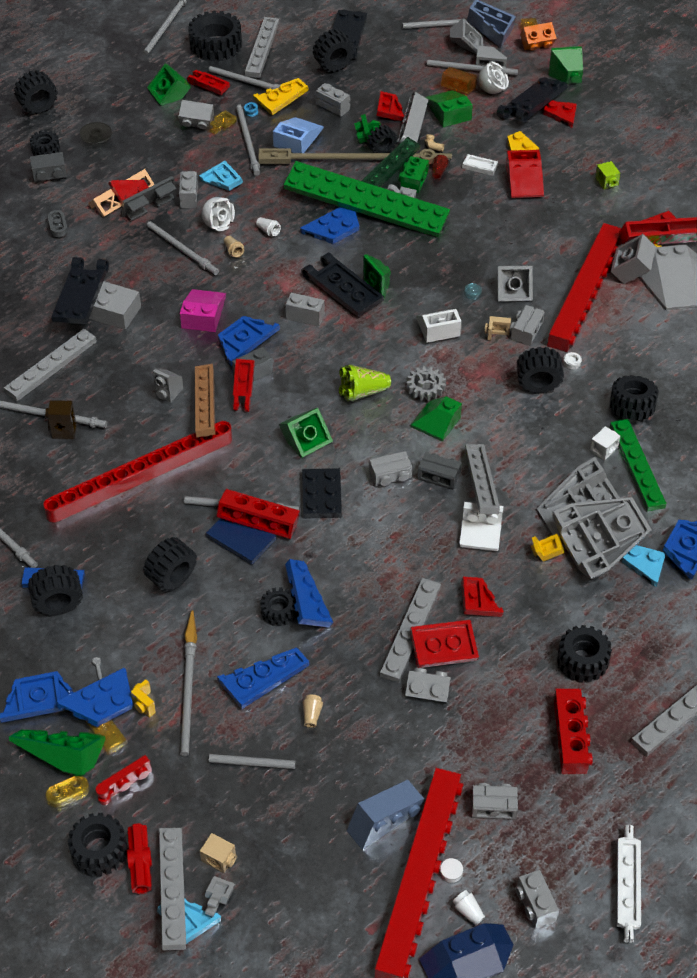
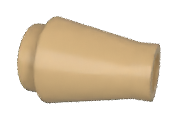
(233, 246)
(311, 708)

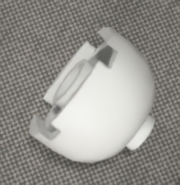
(492, 78)
(218, 213)

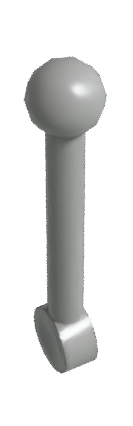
(96, 662)

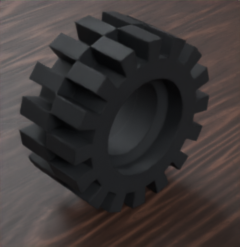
(374, 141)
(44, 143)
(278, 597)

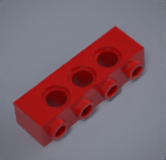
(258, 513)
(572, 761)

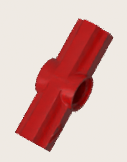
(139, 859)

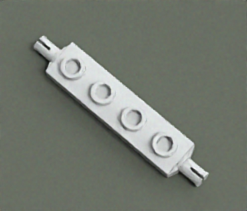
(628, 883)

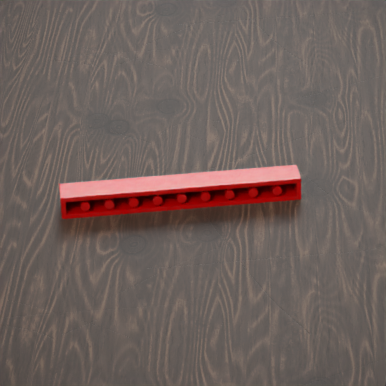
(585, 289)
(418, 876)

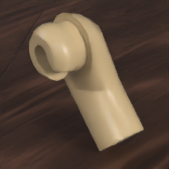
(432, 144)

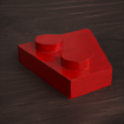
(389, 107)
(561, 111)
(126, 188)
(478, 598)

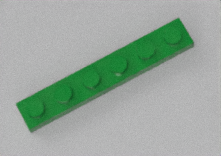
(638, 466)

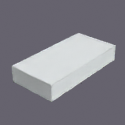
(480, 165)

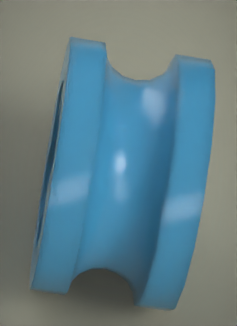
(251, 105)

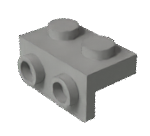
(428, 685)

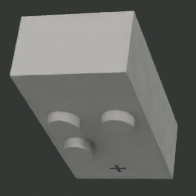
(116, 305)

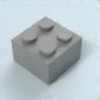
(633, 259)

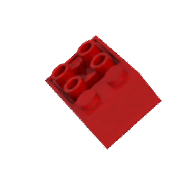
(524, 173)

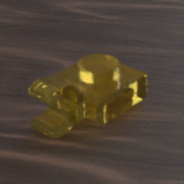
(224, 120)

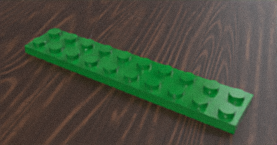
(367, 199)

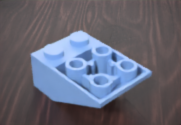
(295, 134)

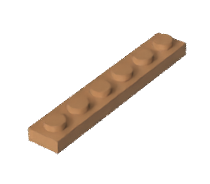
(204, 400)

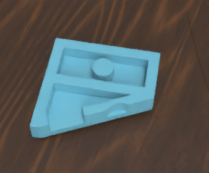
(222, 176)
(645, 562)
(196, 920)

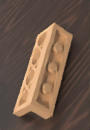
(110, 194)

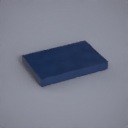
(241, 539)

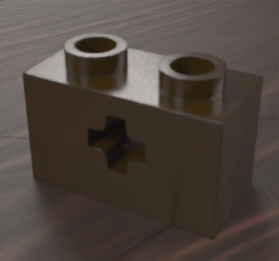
(61, 419)

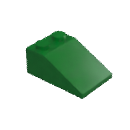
(450, 107)

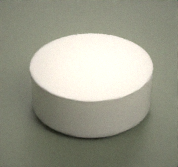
(572, 360)
(451, 870)

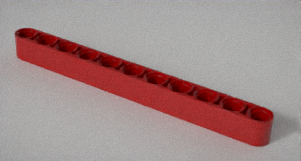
(135, 473)

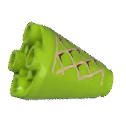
(361, 382)

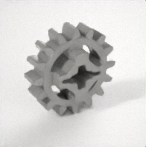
(426, 383)

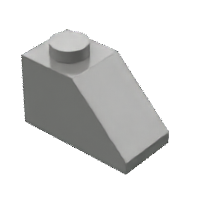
(490, 54)

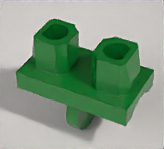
(364, 128)

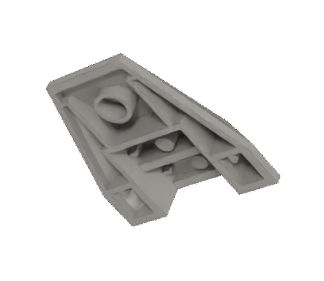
(673, 277)
(584, 484)
(600, 532)

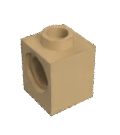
(218, 853)

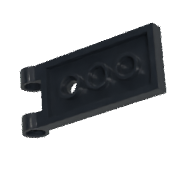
(352, 25)
(532, 99)
(348, 289)
(78, 298)

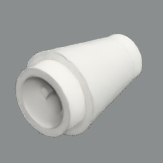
(269, 226)
(468, 907)

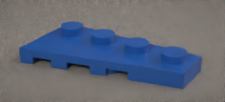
(255, 681)

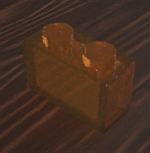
(459, 80)

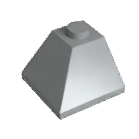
(466, 36)
(515, 283)

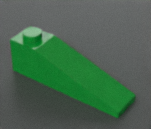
(64, 752)

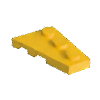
(278, 98)

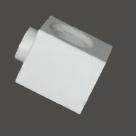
(605, 443)

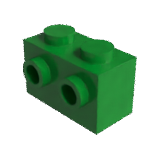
(414, 173)

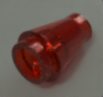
(440, 164)

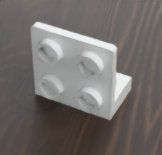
(480, 530)

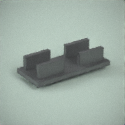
(159, 194)

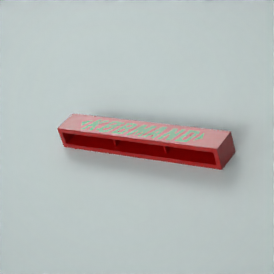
(661, 231)

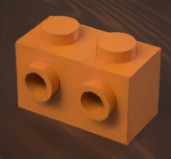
(538, 36)

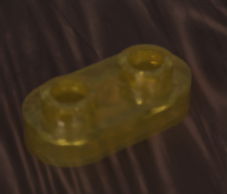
(67, 791)

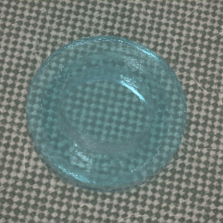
(473, 291)

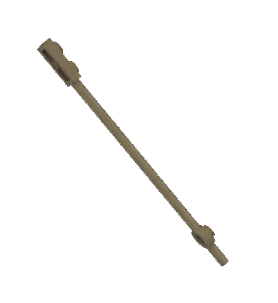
(284, 156)

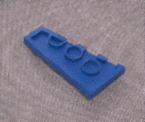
(308, 599)

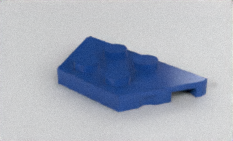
(333, 225)
(245, 336)
(682, 547)
(35, 696)
(101, 699)

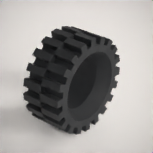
(215, 25)

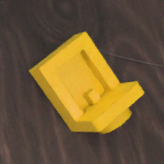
(548, 547)
(141, 700)

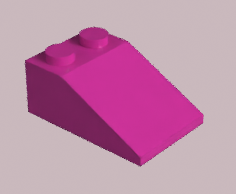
(202, 310)

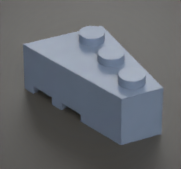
(491, 21)
(383, 813)

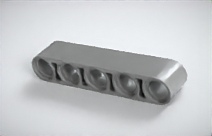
(413, 118)

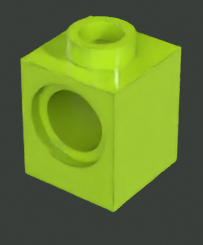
(607, 175)

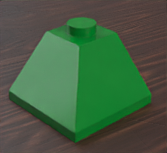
(566, 64)
(168, 86)
(376, 274)
(438, 417)
(306, 432)

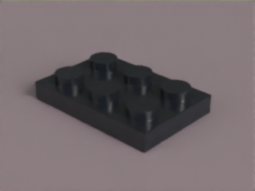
(321, 493)

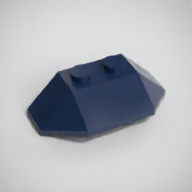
(470, 954)

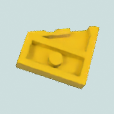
(519, 141)

